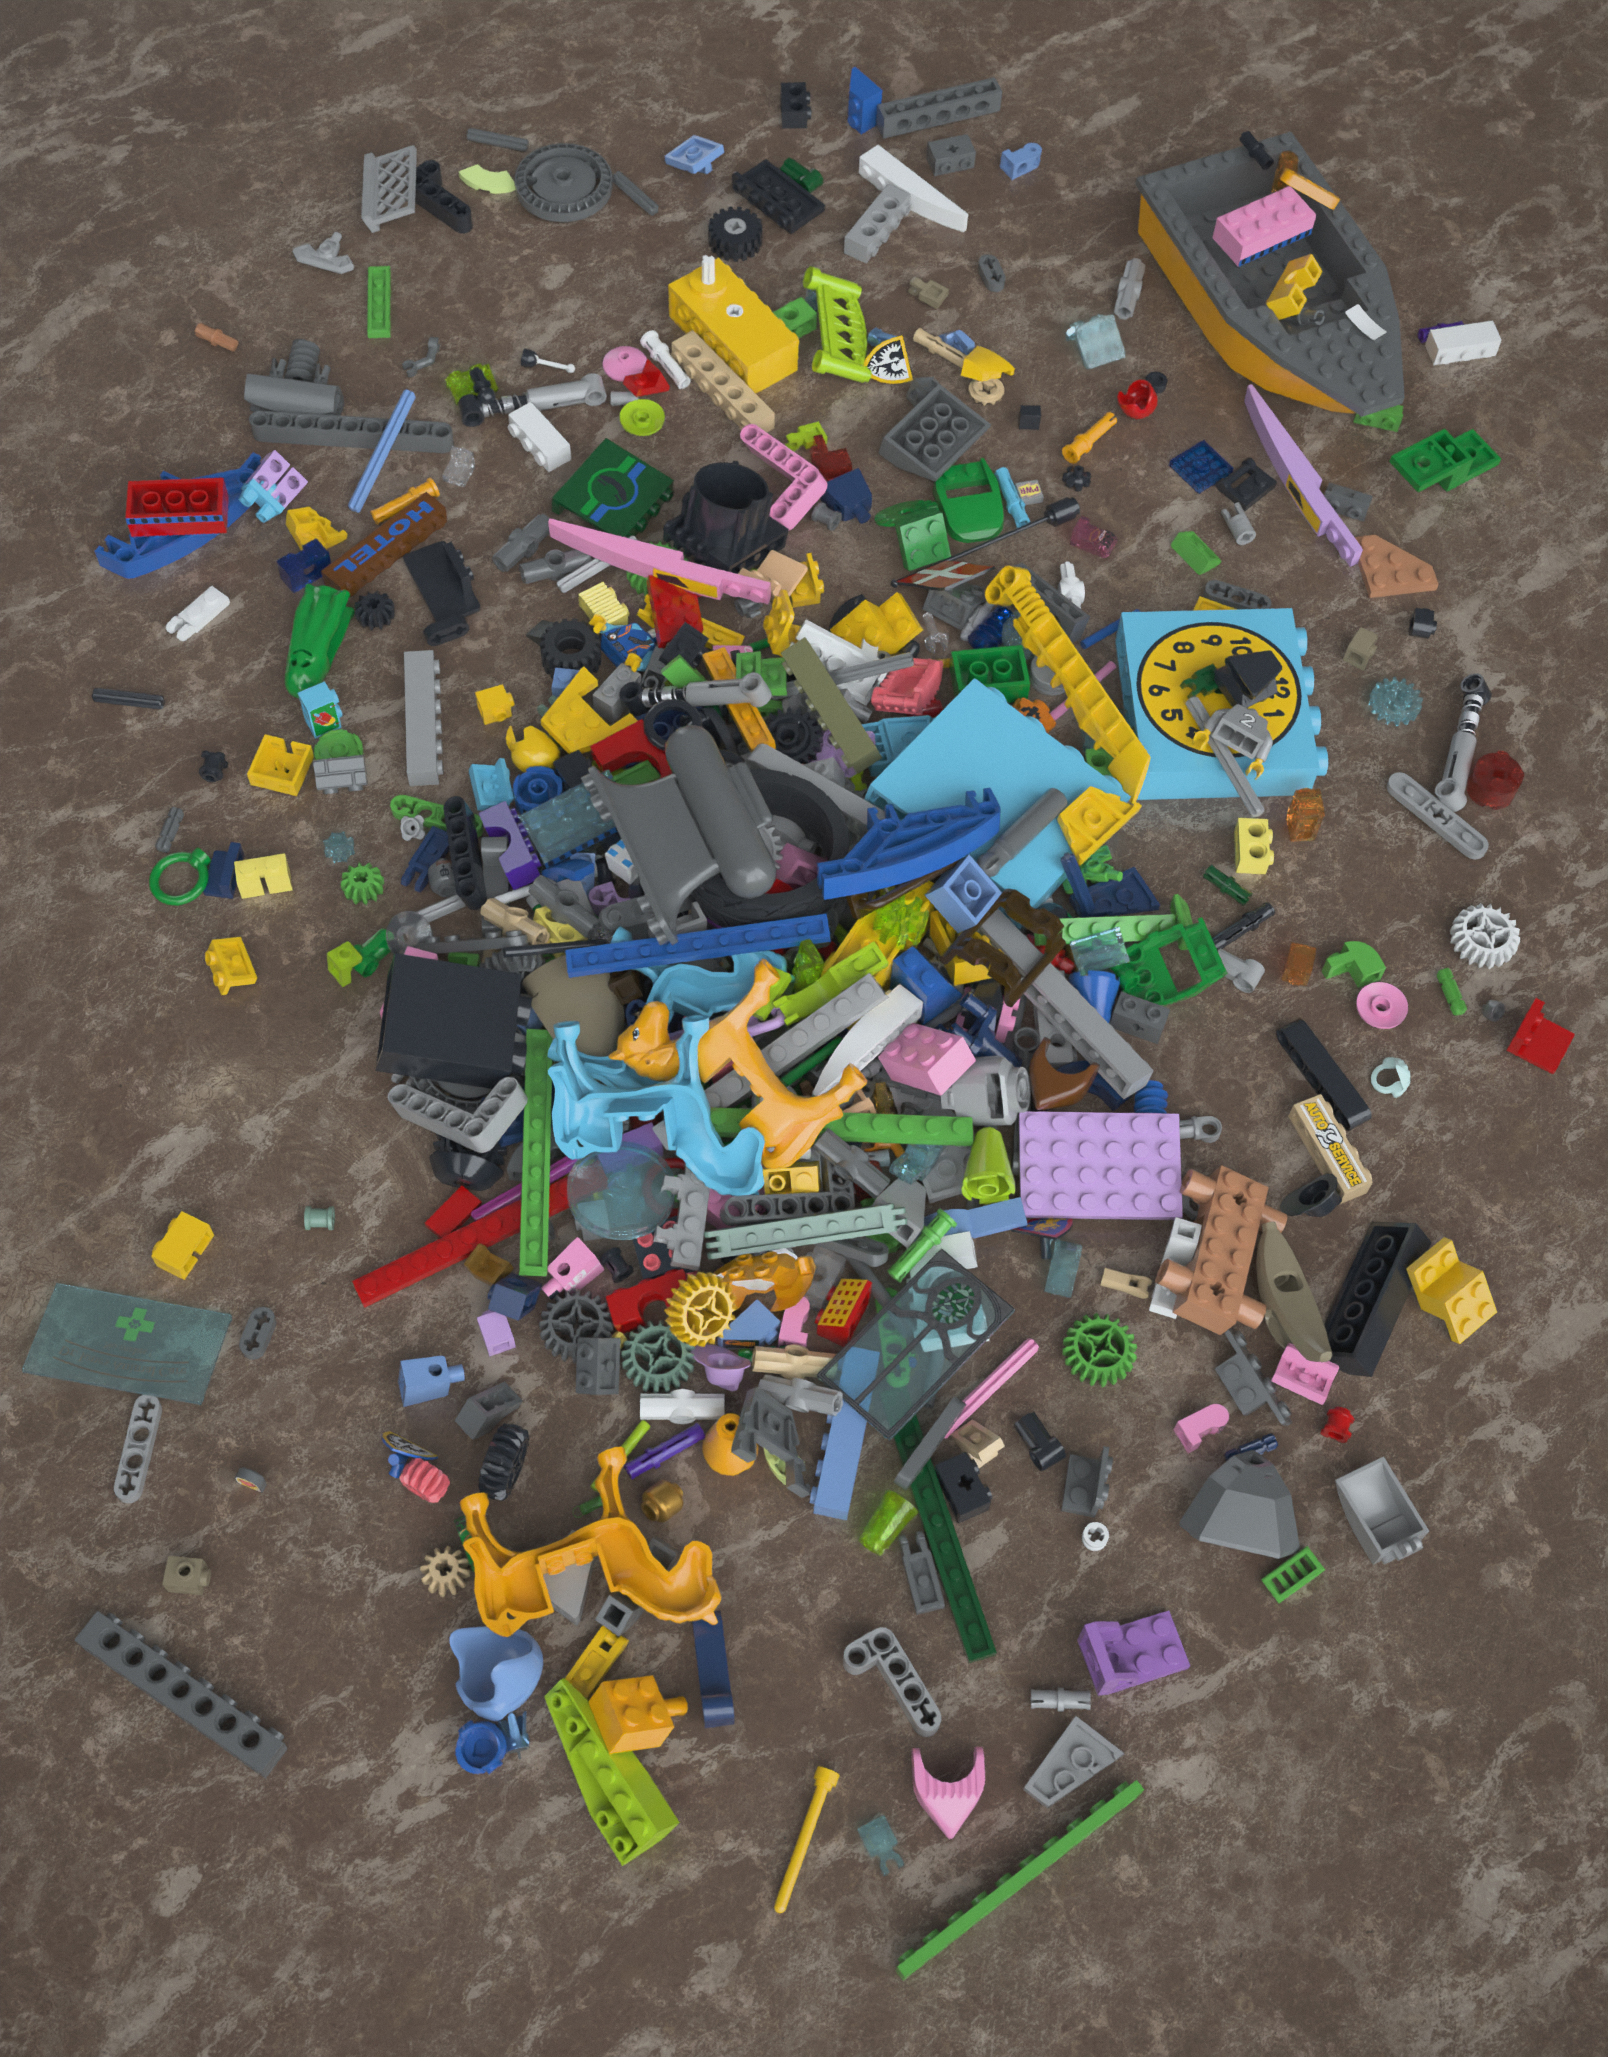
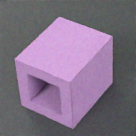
(495, 1332)

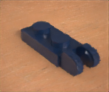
(432, 848)

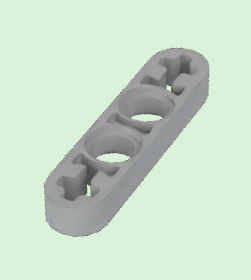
(141, 1448)

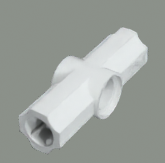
(682, 1406)

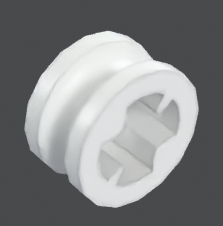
(1092, 1528)

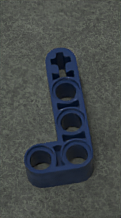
(713, 1673)

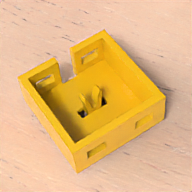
(273, 755)

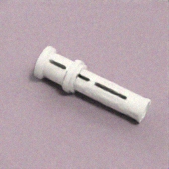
(660, 353)

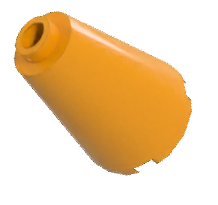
(718, 1446)

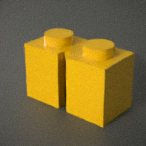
(182, 1238)

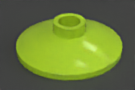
(642, 417)

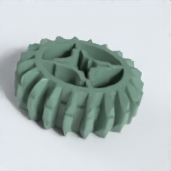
(652, 1378)

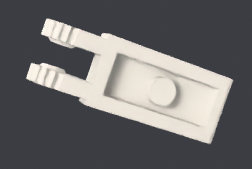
(198, 613)

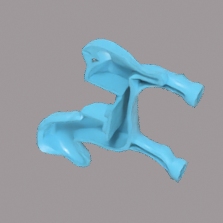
(684, 990)
(595, 1114)

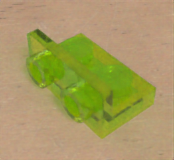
(461, 383)
(807, 966)

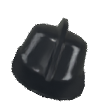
(1314, 1198)

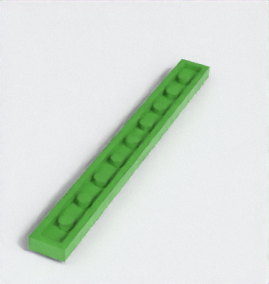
(872, 1127)
(536, 1156)
(1009, 1885)

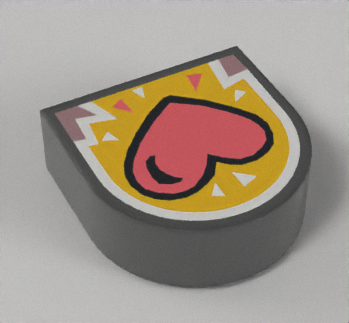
(250, 1479)

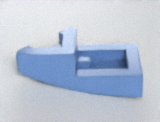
(959, 341)

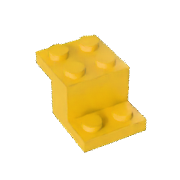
(883, 626)
(1451, 1290)

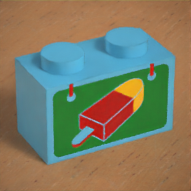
(320, 709)

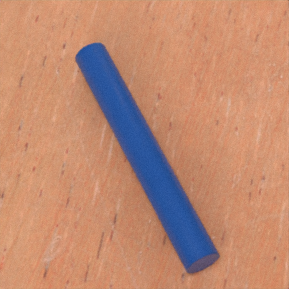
(1101, 634)

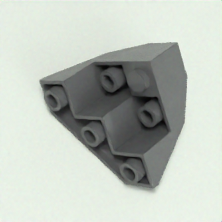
(1245, 1508)

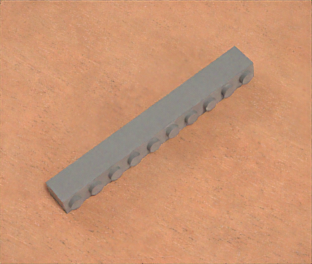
(1070, 1011)
(797, 1043)

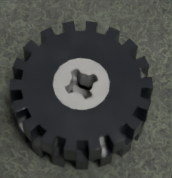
(735, 234)

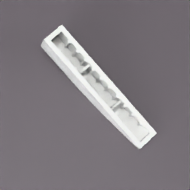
(883, 169)
(871, 1035)

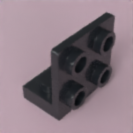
(687, 643)

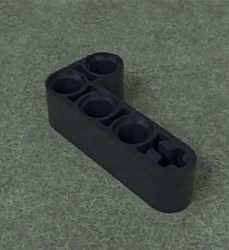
(440, 201)

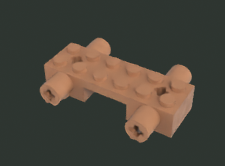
(1214, 1281)

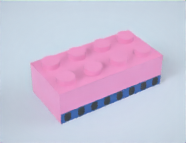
(1264, 226)

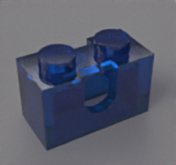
(292, 566)

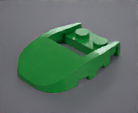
(971, 516)
(1155, 979)

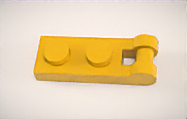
(595, 1661)

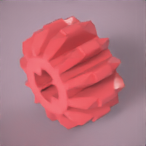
(424, 1480)

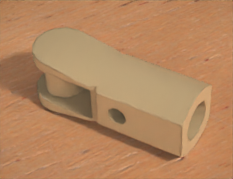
(1120, 1281)

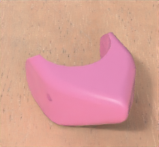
(948, 1802)

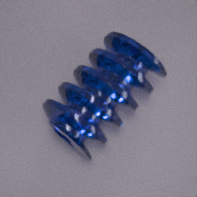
(989, 632)

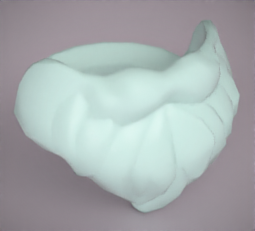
(1398, 1087)

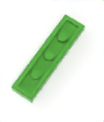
(379, 302)

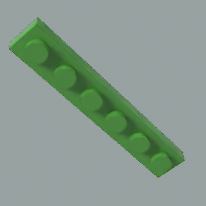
(1132, 927)

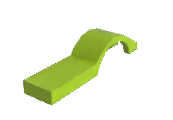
(832, 983)

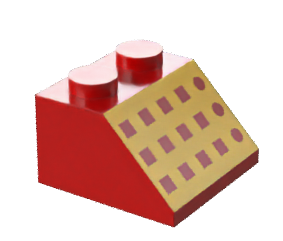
(844, 1310)

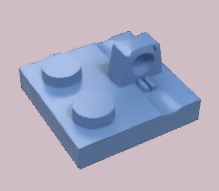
(695, 155)

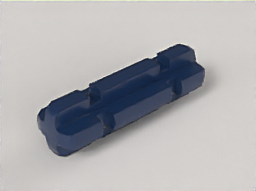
(1266, 1444)

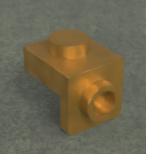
(487, 1266)

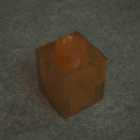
(1299, 964)

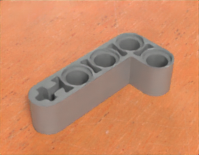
(897, 1683)

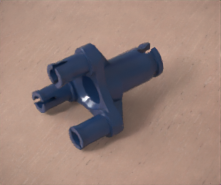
(982, 1034)

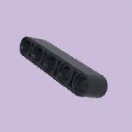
(465, 853)
(1323, 1074)

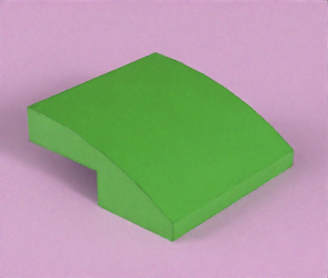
(769, 669)

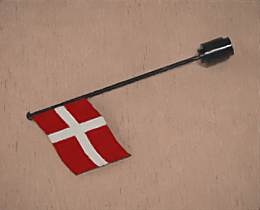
(950, 573)

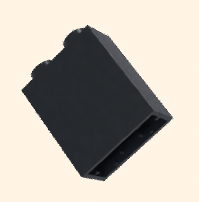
(451, 1022)

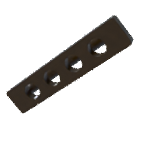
(861, 906)

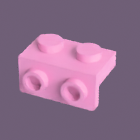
(1303, 1376)

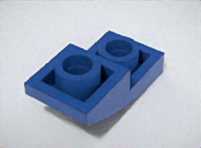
(569, 869)

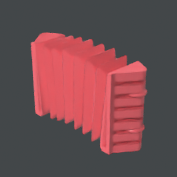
(909, 688)

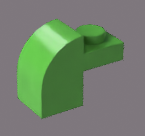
(1357, 958)

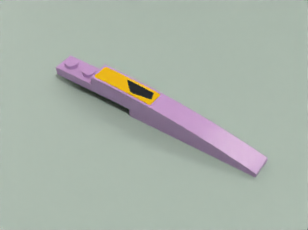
(1300, 478)

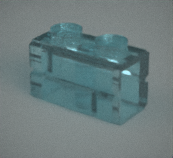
(1099, 951)

